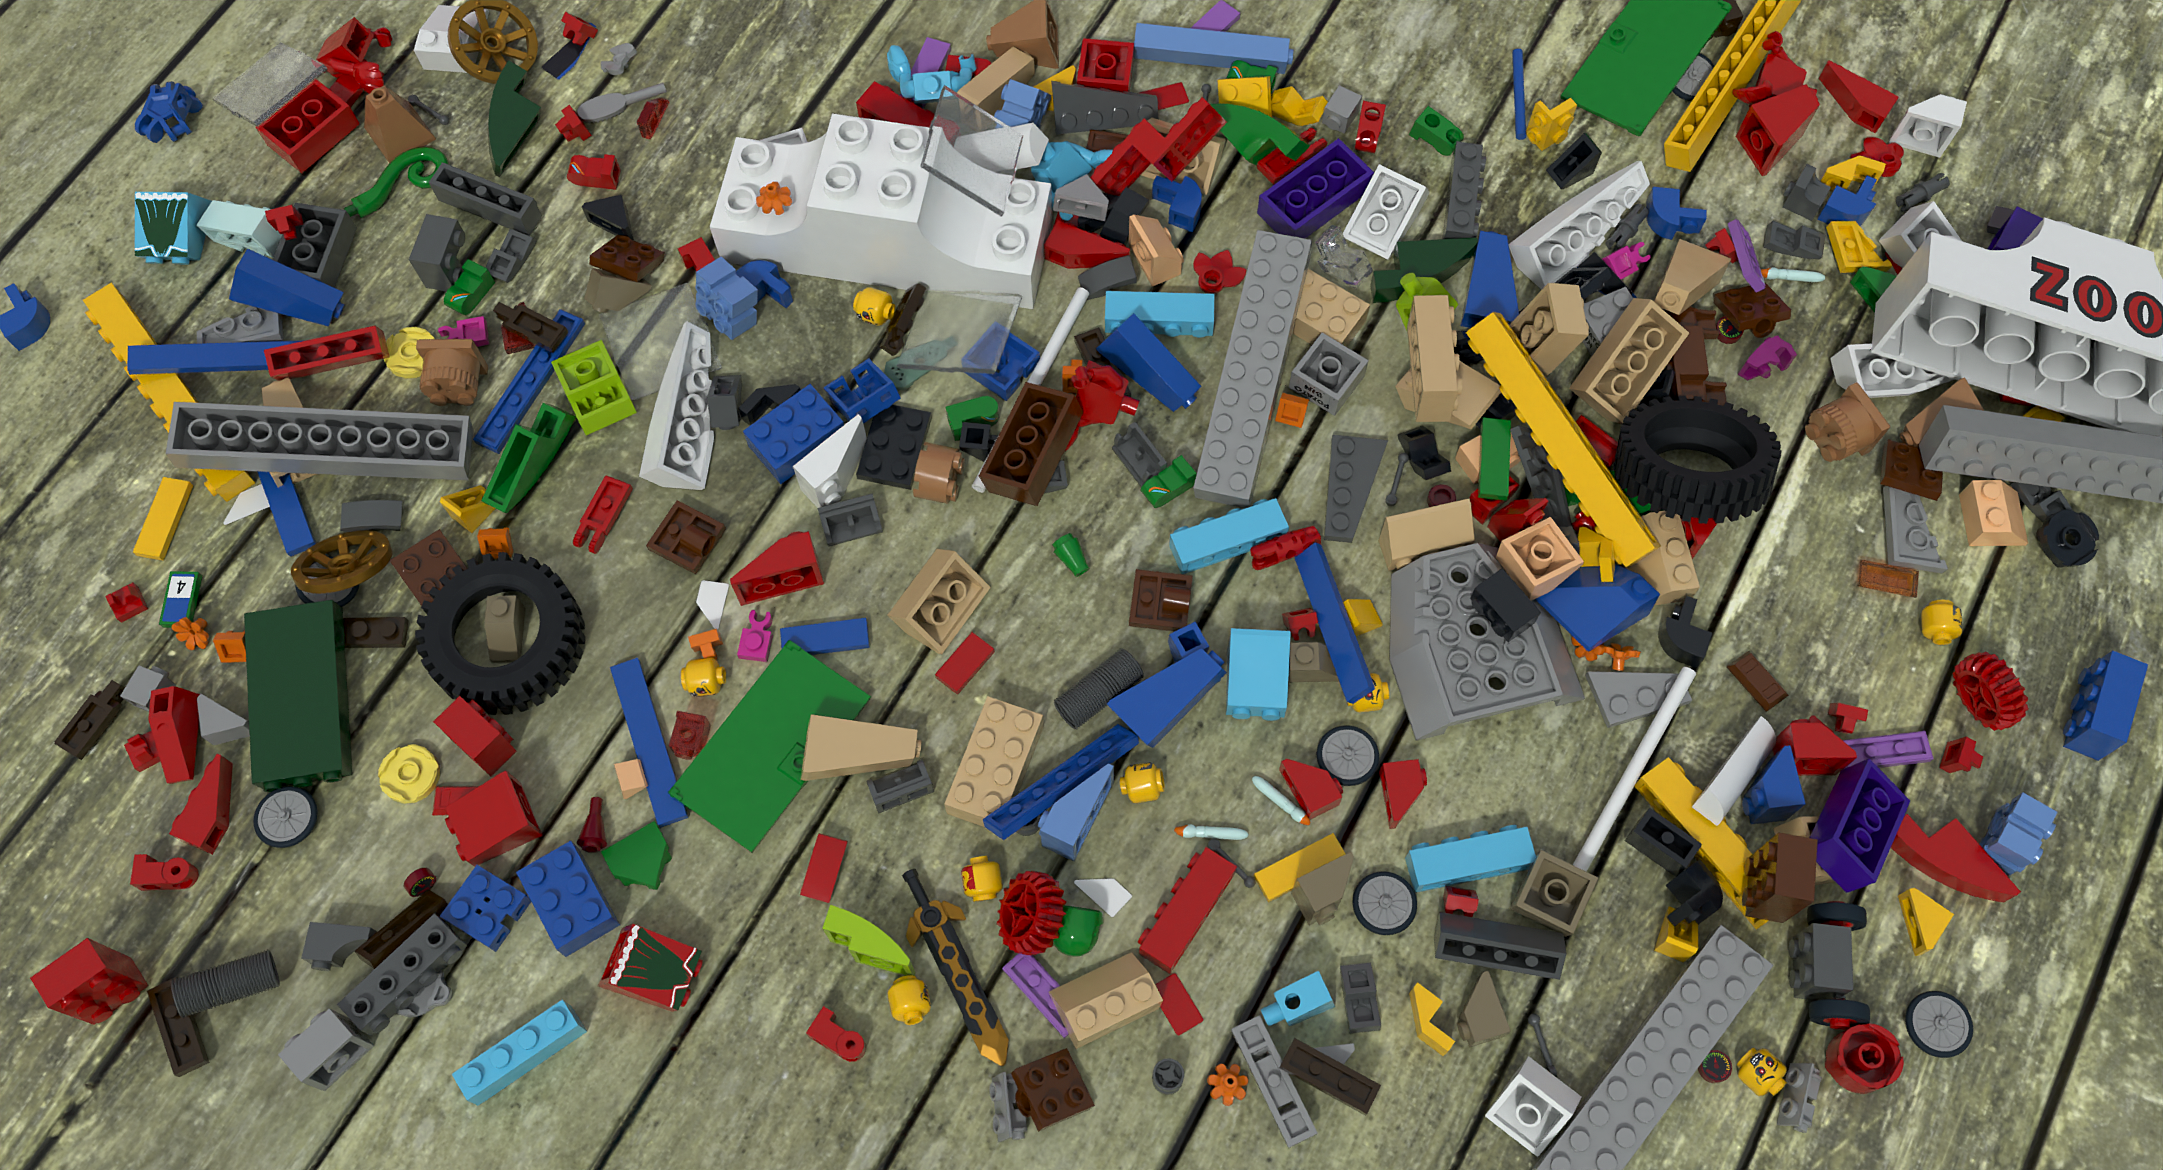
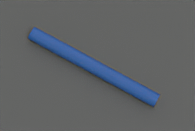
(1519, 96)

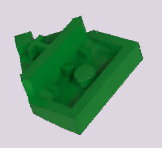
(639, 857)

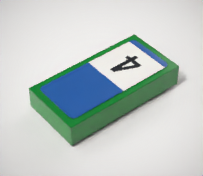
(180, 597)

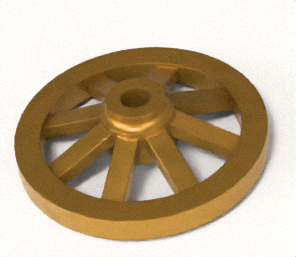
(492, 36)
(344, 569)

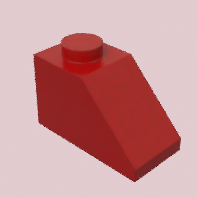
(1311, 787)
(1401, 787)

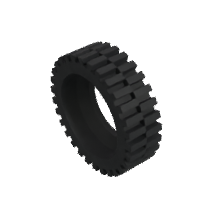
(1702, 428)
(530, 674)

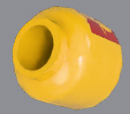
(981, 879)

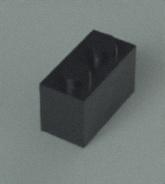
(1504, 605)
(1663, 842)

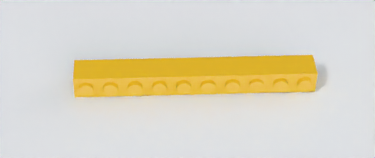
(1731, 72)
(125, 329)
(1562, 439)

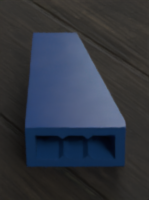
(1490, 281)
(283, 290)
(1149, 364)
(1168, 696)

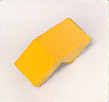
(1291, 107)
(1852, 169)
(1597, 551)
(1424, 1006)

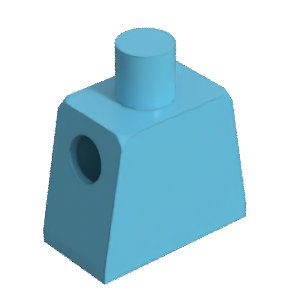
(1313, 1000)

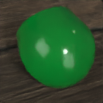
(1079, 931)

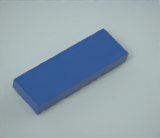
(828, 636)

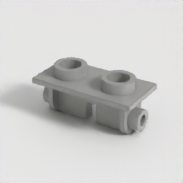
(1802, 1083)
(1007, 1121)

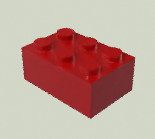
(308, 126)
(89, 982)

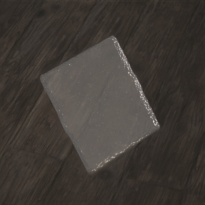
(269, 84)
(972, 151)
(960, 331)
(646, 334)

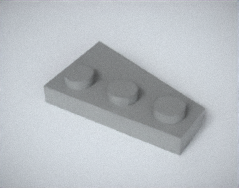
(252, 326)
(1907, 533)
(1630, 695)

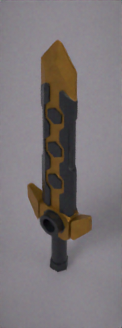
(954, 965)

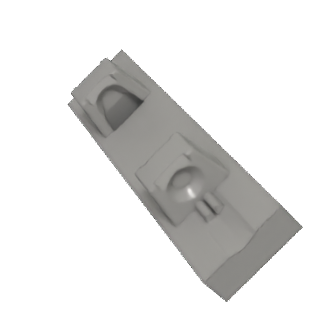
(1274, 1082)

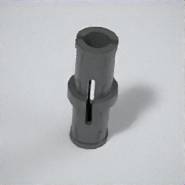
(1922, 192)
(1627, 227)

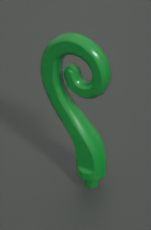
(376, 196)

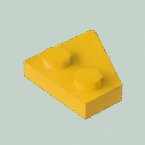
(1246, 92)
(1854, 248)

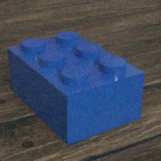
(792, 431)
(2104, 705)
(568, 898)

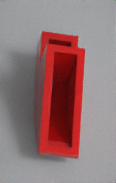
(1953, 860)

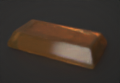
(1888, 578)

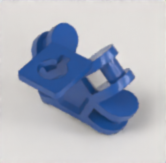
(163, 104)

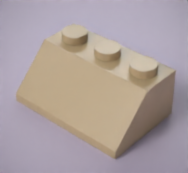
(1201, 168)
(1426, 532)
(1671, 565)
(939, 600)
(1106, 999)

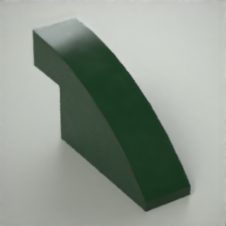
(510, 117)
(1425, 259)

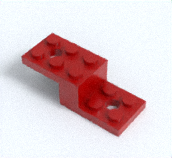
(1167, 153)

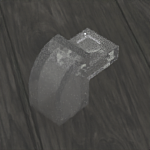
(1341, 262)

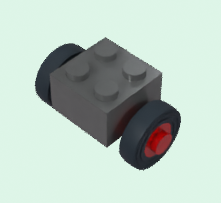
(1825, 965)

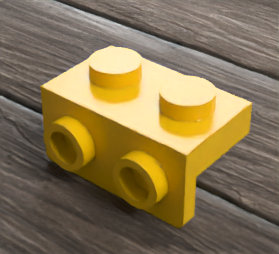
(1550, 125)

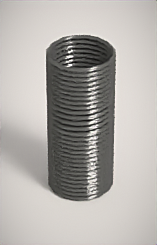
(1094, 692)
(226, 981)

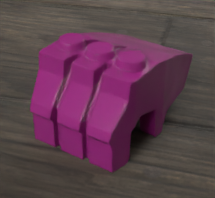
(1771, 351)

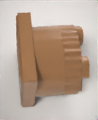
(450, 370)
(1847, 425)

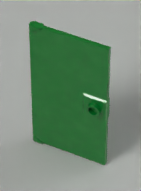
(1644, 59)
(757, 754)

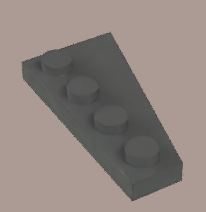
(1089, 108)
(1542, 477)
(1350, 480)

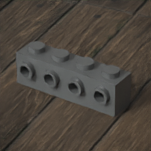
(1463, 191)
(485, 199)
(1499, 945)
(402, 975)

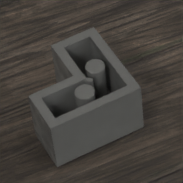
(436, 252)

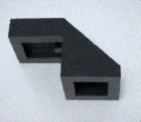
(1117, 224)
(764, 398)
(976, 440)
(1423, 453)

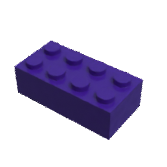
(1315, 191)
(1858, 825)

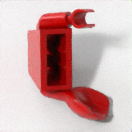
(345, 52)
(1776, 74)
(1100, 396)

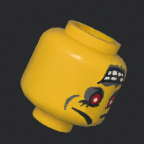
(874, 306)
(703, 677)
(1374, 700)
(909, 1000)
(1762, 1072)

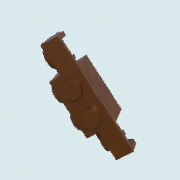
(1691, 358)

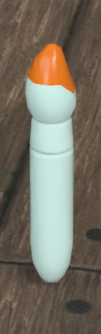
(1794, 275)
(1282, 801)
(1190, 831)

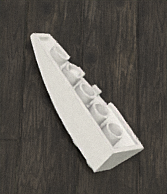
(1577, 226)
(1879, 374)
(680, 431)

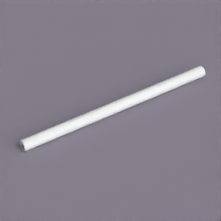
(1050, 352)
(1634, 769)

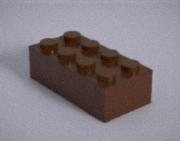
(1031, 443)

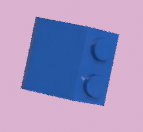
(1775, 791)

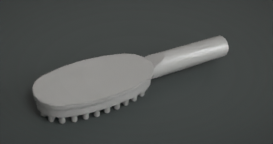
(614, 103)

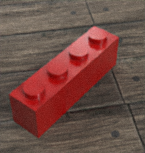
(884, 105)
(326, 353)
(1187, 910)

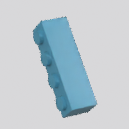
(1162, 312)
(1227, 535)
(1470, 858)
(519, 1053)

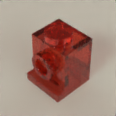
(692, 723)

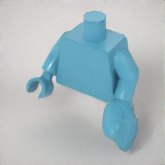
(927, 86)
(1065, 163)

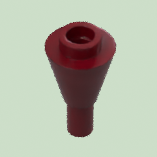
(593, 836)

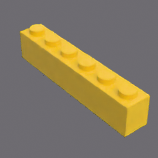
(1721, 848)

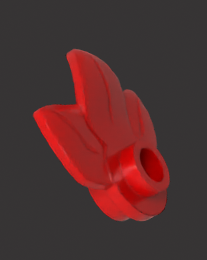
(1878, 150)
(1219, 270)

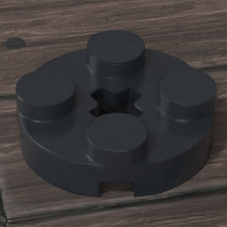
(2053, 539)

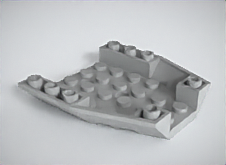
(1447, 668)

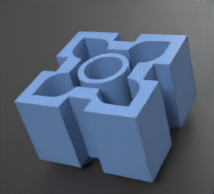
(1022, 104)
(726, 298)
(2017, 833)

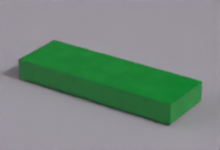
(1494, 459)

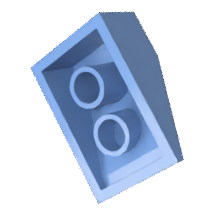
(1073, 815)

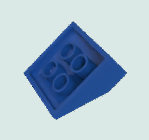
(1598, 609)

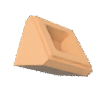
(630, 777)

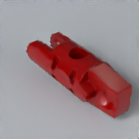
(1283, 547)

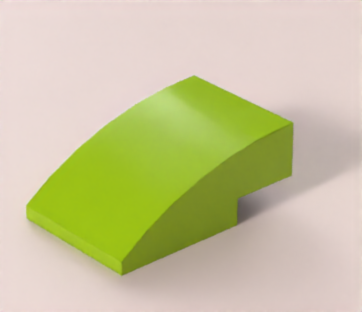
(593, 387)
(866, 942)

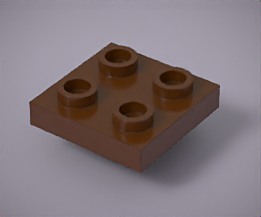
(627, 258)
(1752, 309)
(1905, 471)
(686, 537)
(427, 563)
(1160, 600)
(1051, 1090)

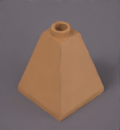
(1029, 30)
(394, 123)
(1957, 395)

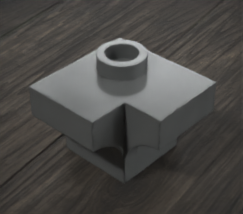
(1806, 194)

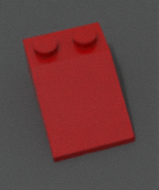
(779, 570)

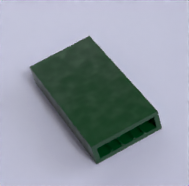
(297, 695)

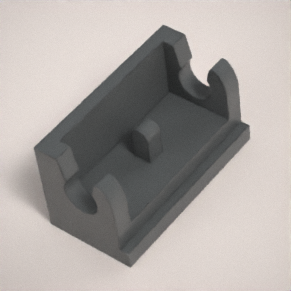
(1138, 454)
(850, 520)
(900, 787)

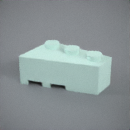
(240, 227)

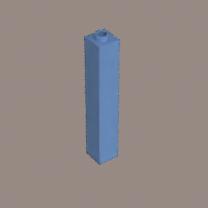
(1210, 47)

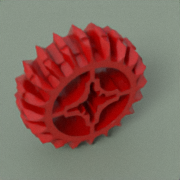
(1990, 690)
(1031, 913)

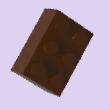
(1780, 878)

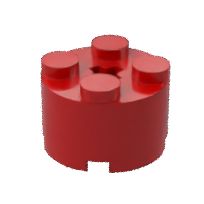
(1865, 1074)

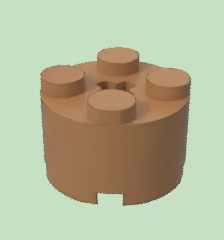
(938, 473)

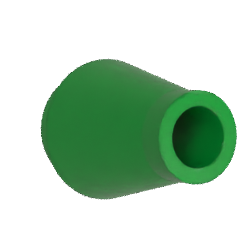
(1071, 554)

